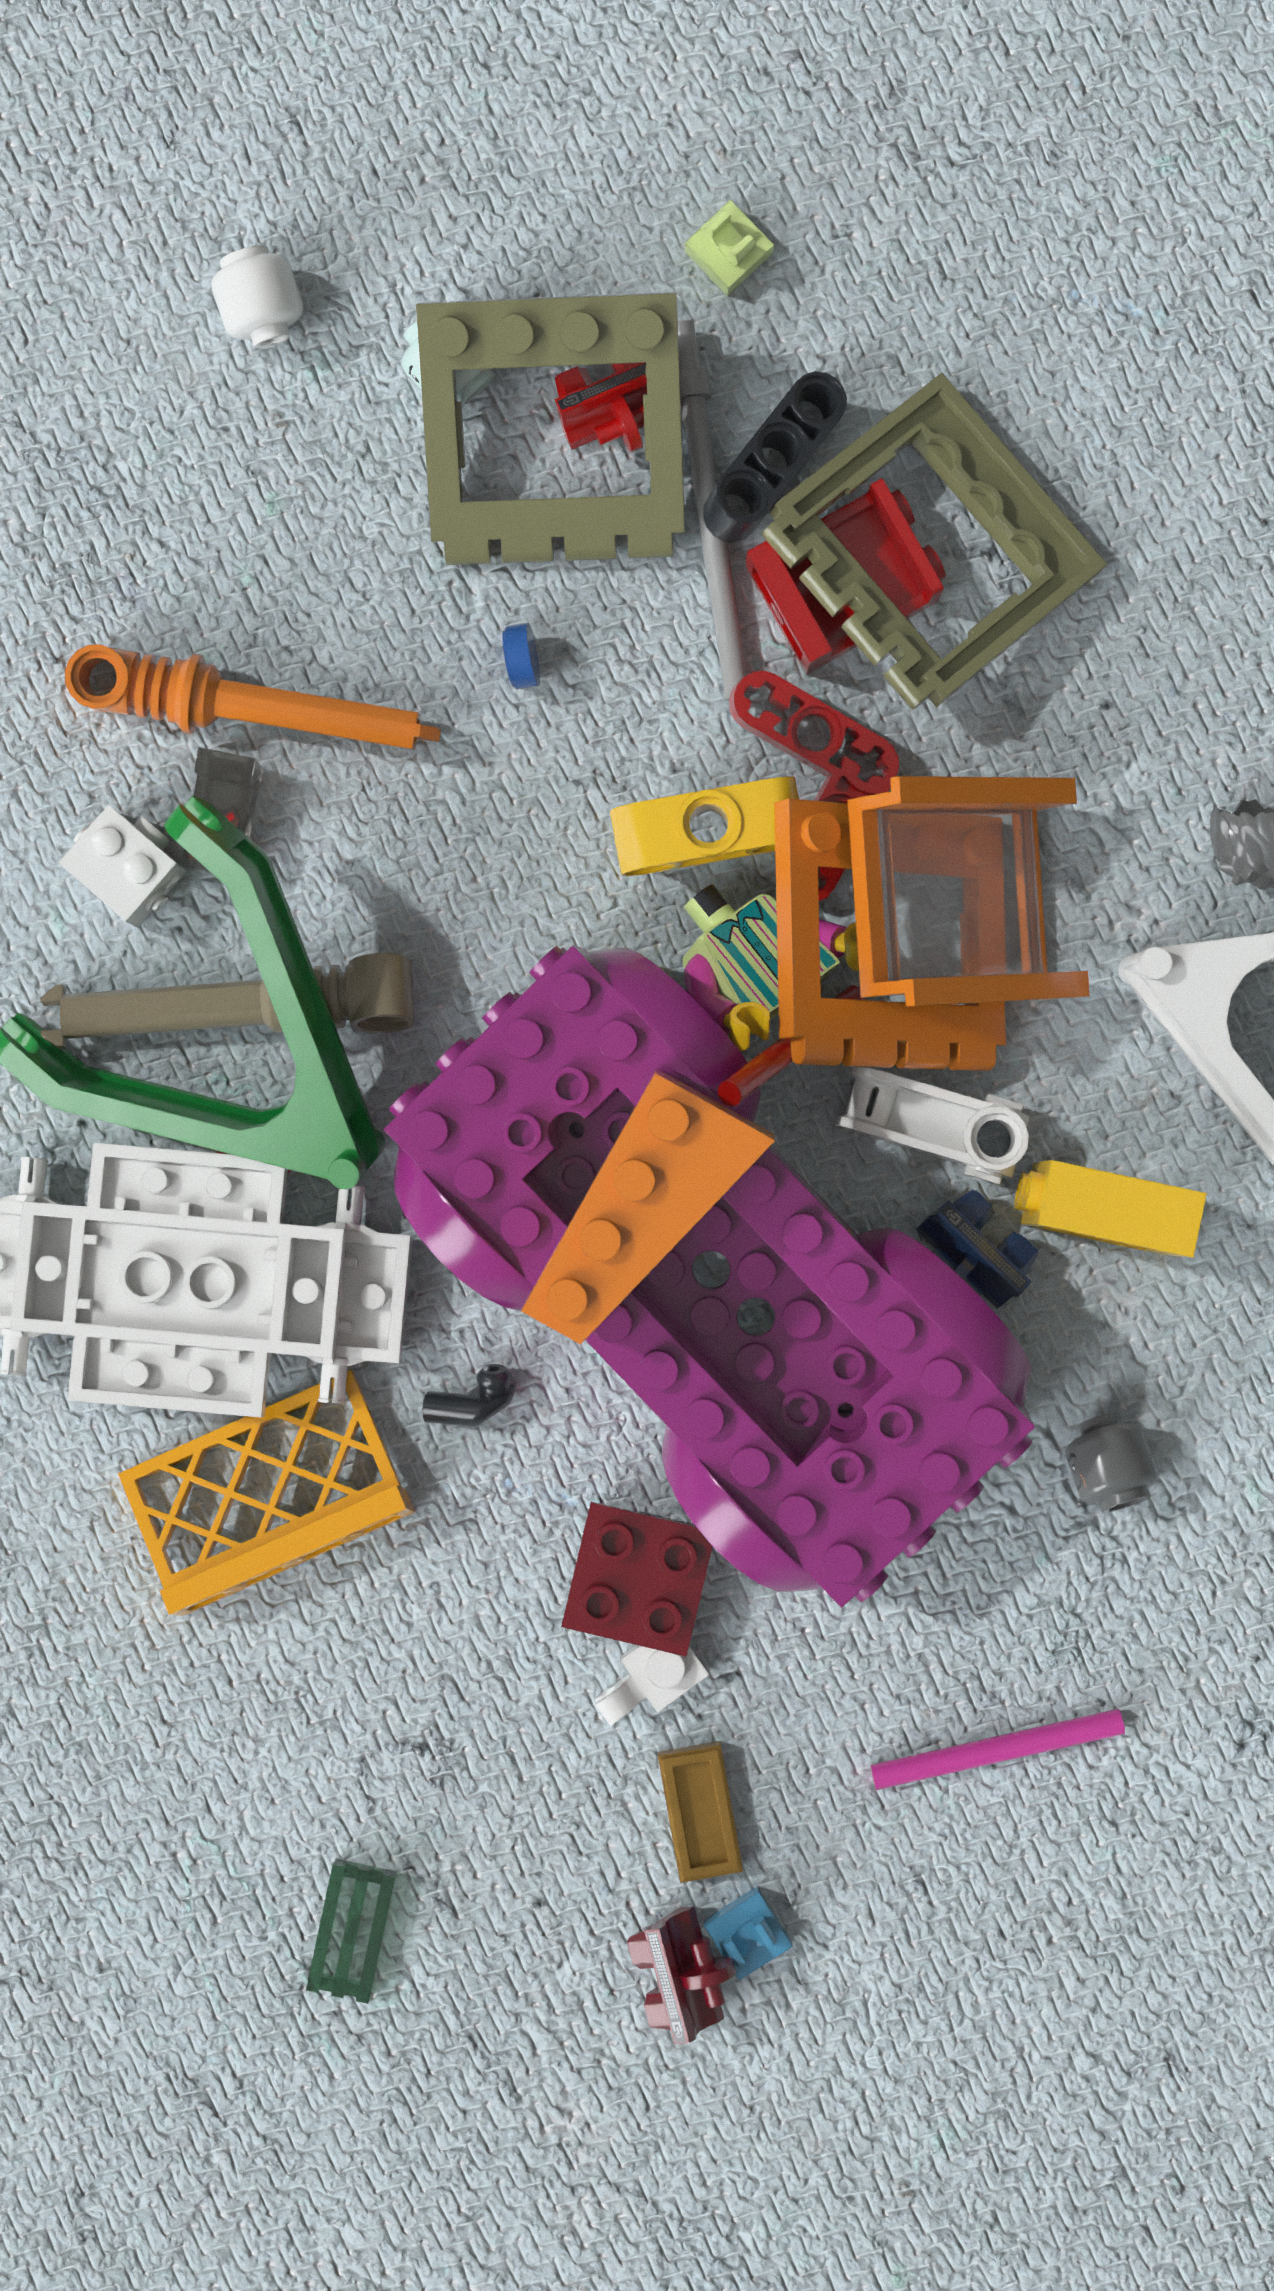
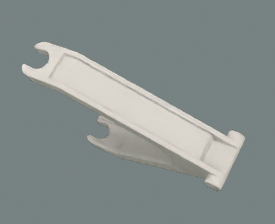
(1191, 996)

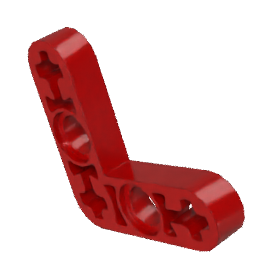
(841, 780)

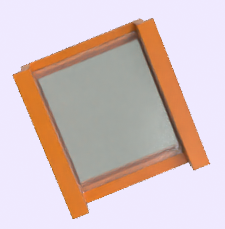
(955, 890)

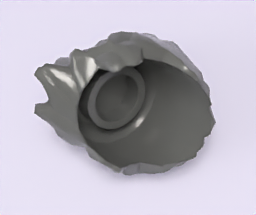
(1245, 843)

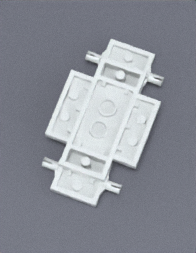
(193, 1280)

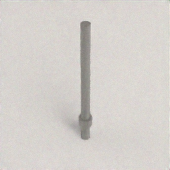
(694, 393)

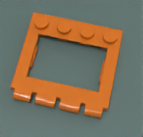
(848, 1029)

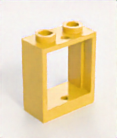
(1110, 1208)

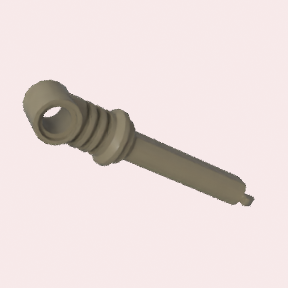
(371, 994)

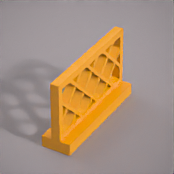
(285, 1545)

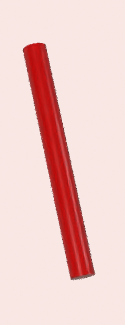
(766, 1064)

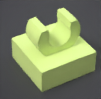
(729, 247)

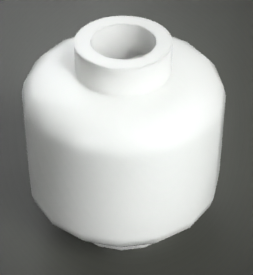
(257, 296)

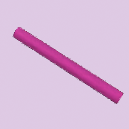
(997, 1749)

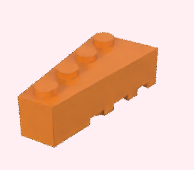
(649, 1193)

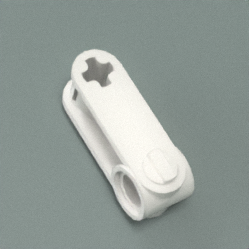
(934, 1121)

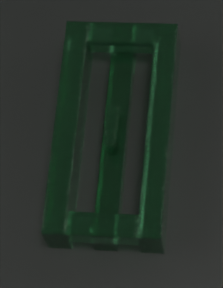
(340, 1984)

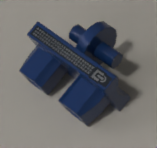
(987, 1269)

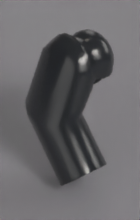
(476, 1406)

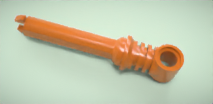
(197, 694)

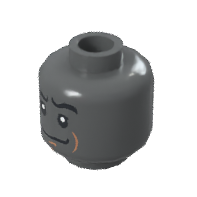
(1112, 1463)

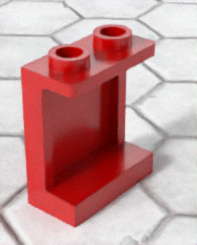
(881, 540)

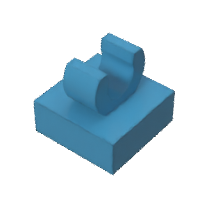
(748, 1932)

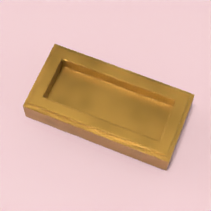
(700, 1811)

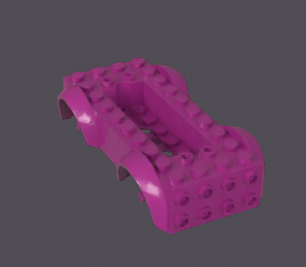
(787, 1447)

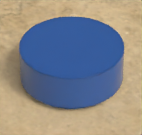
(521, 656)

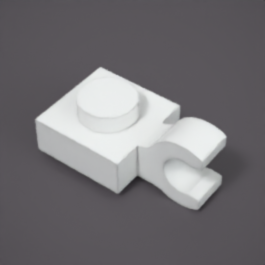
(652, 1675)

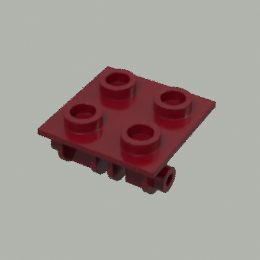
(637, 1579)

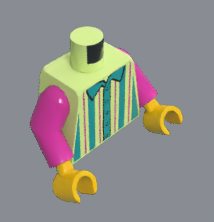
(736, 961)

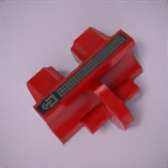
(602, 408)

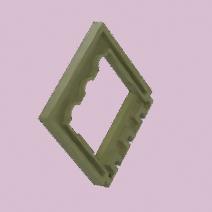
(541, 335)
(995, 493)

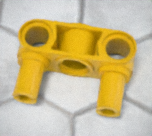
(657, 833)

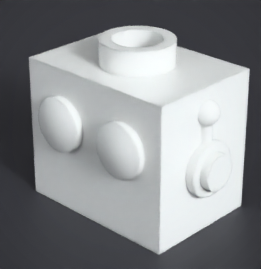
(124, 865)

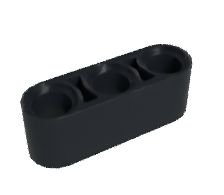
(789, 433)

